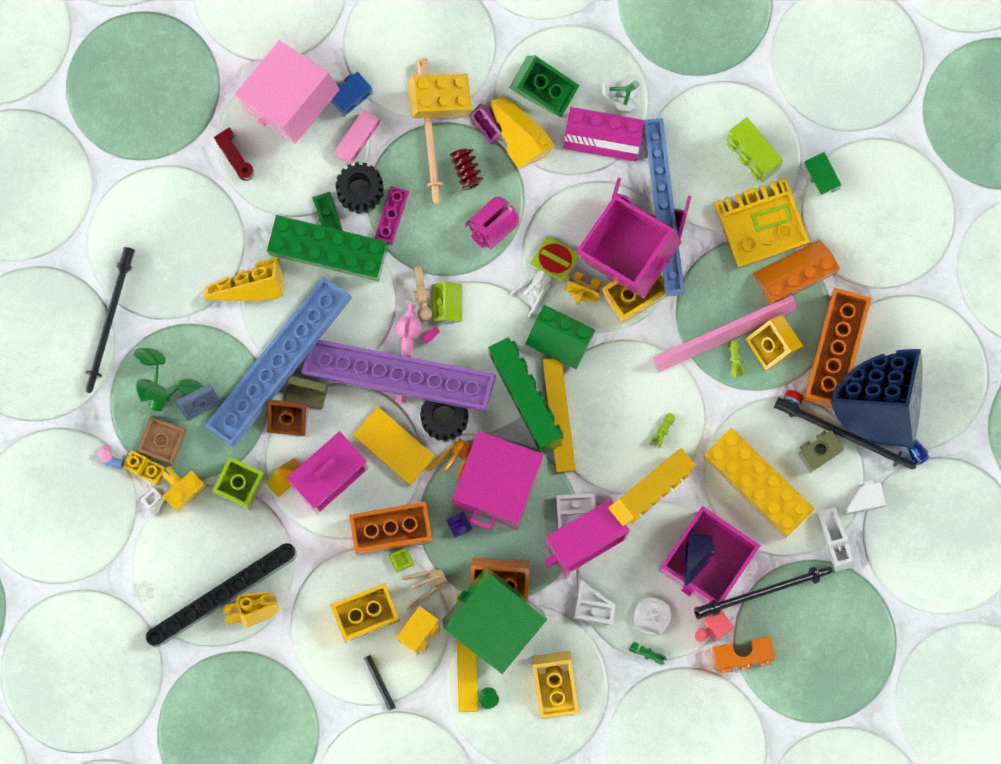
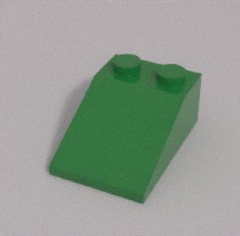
(544, 85)

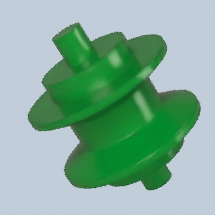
(488, 698)

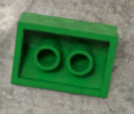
(560, 337)

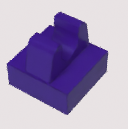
(459, 524)

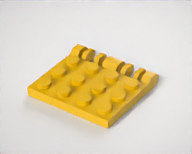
(740, 231)

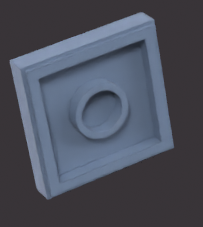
(198, 402)

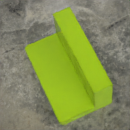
(446, 302)

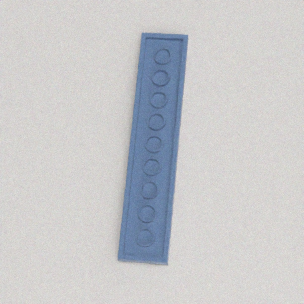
(278, 361)

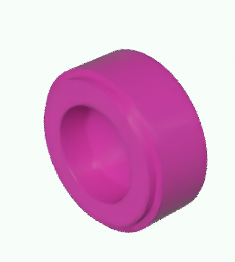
(430, 335)

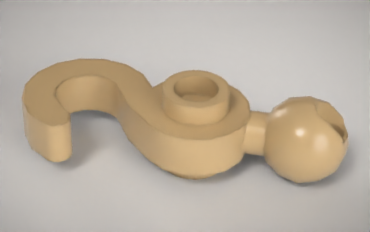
(421, 294)

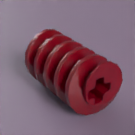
(466, 168)

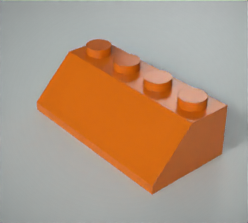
(796, 272)

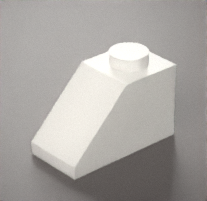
(867, 498)

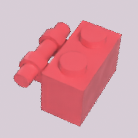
(715, 626)

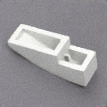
(835, 539)

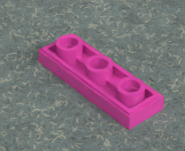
(389, 225)

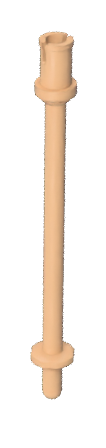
(434, 185)

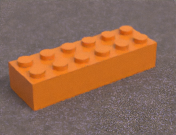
(836, 345)

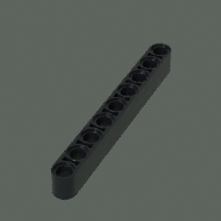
(211, 596)

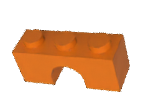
(726, 658)

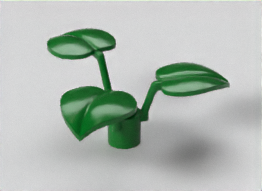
(151, 390)

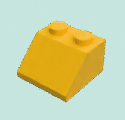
(774, 342)

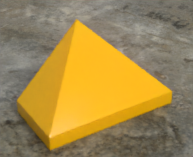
(278, 481)

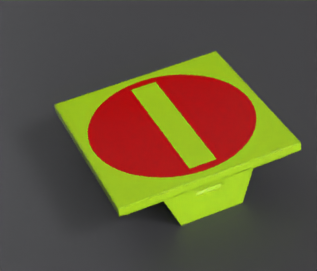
(555, 258)

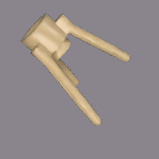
(436, 579)

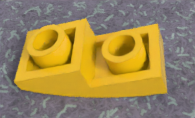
(144, 468)

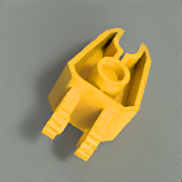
(251, 609)

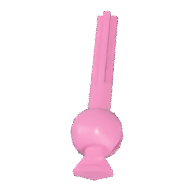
(408, 329)

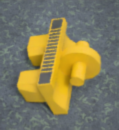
(582, 290)

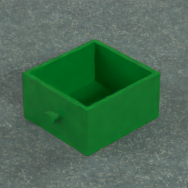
(494, 620)

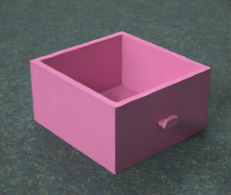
(287, 92)

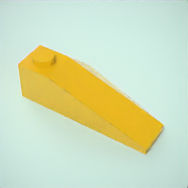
(523, 136)
(257, 284)

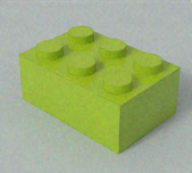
(754, 150)

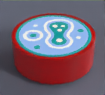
(793, 397)

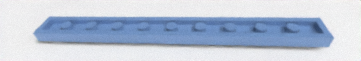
(663, 199)

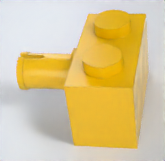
(182, 489)

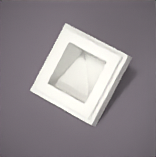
(153, 501)

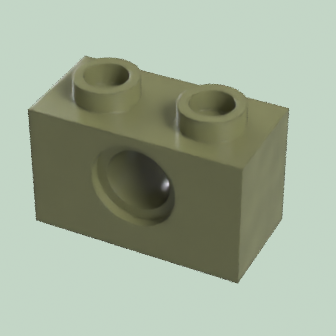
(812, 458)

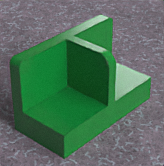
(822, 174)

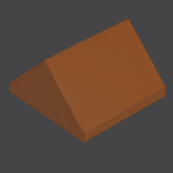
(287, 417)

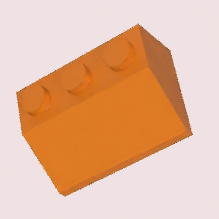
(512, 571)

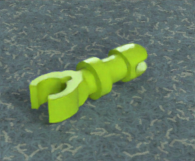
(735, 358)
(663, 430)

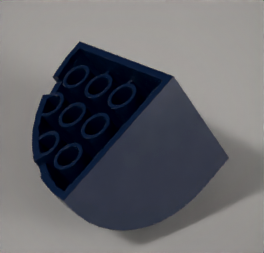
(882, 398)

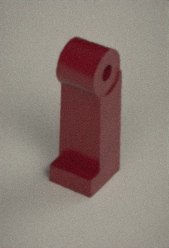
(243, 169)

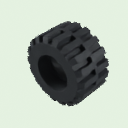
(364, 202)
(443, 432)

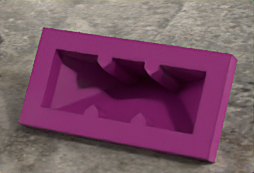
(486, 122)

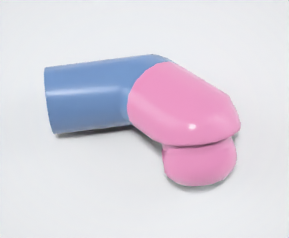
(108, 459)

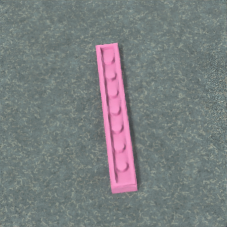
(724, 334)

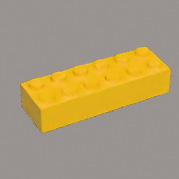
(758, 482)

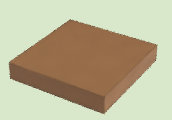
(161, 440)

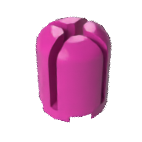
(493, 222)

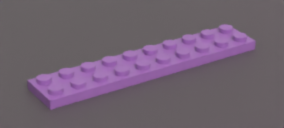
(399, 375)

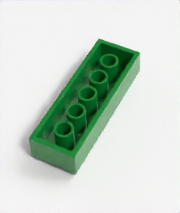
(327, 248)
(525, 396)

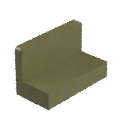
(306, 392)

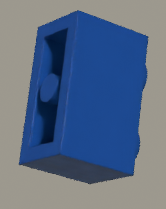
(351, 93)

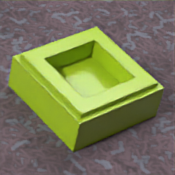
(401, 559)

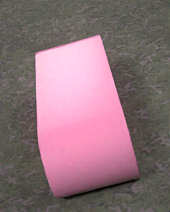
(357, 136)

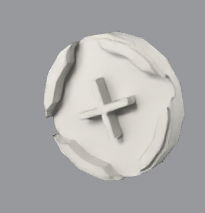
(652, 616)

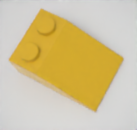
(555, 684)

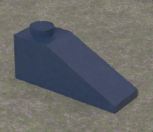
(697, 555)

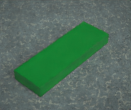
(327, 211)

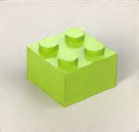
(239, 483)

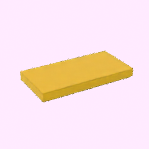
(394, 446)

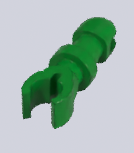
(647, 653)

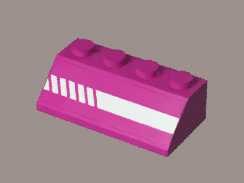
(603, 134)

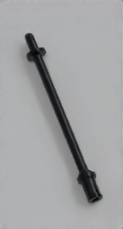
(124, 267)
(794, 410)
(715, 607)

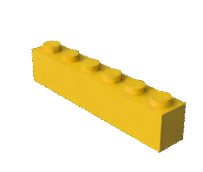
(651, 487)

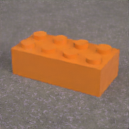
(390, 528)

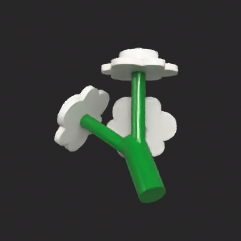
(628, 89)

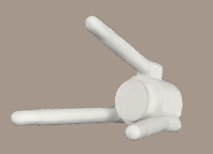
(539, 280)

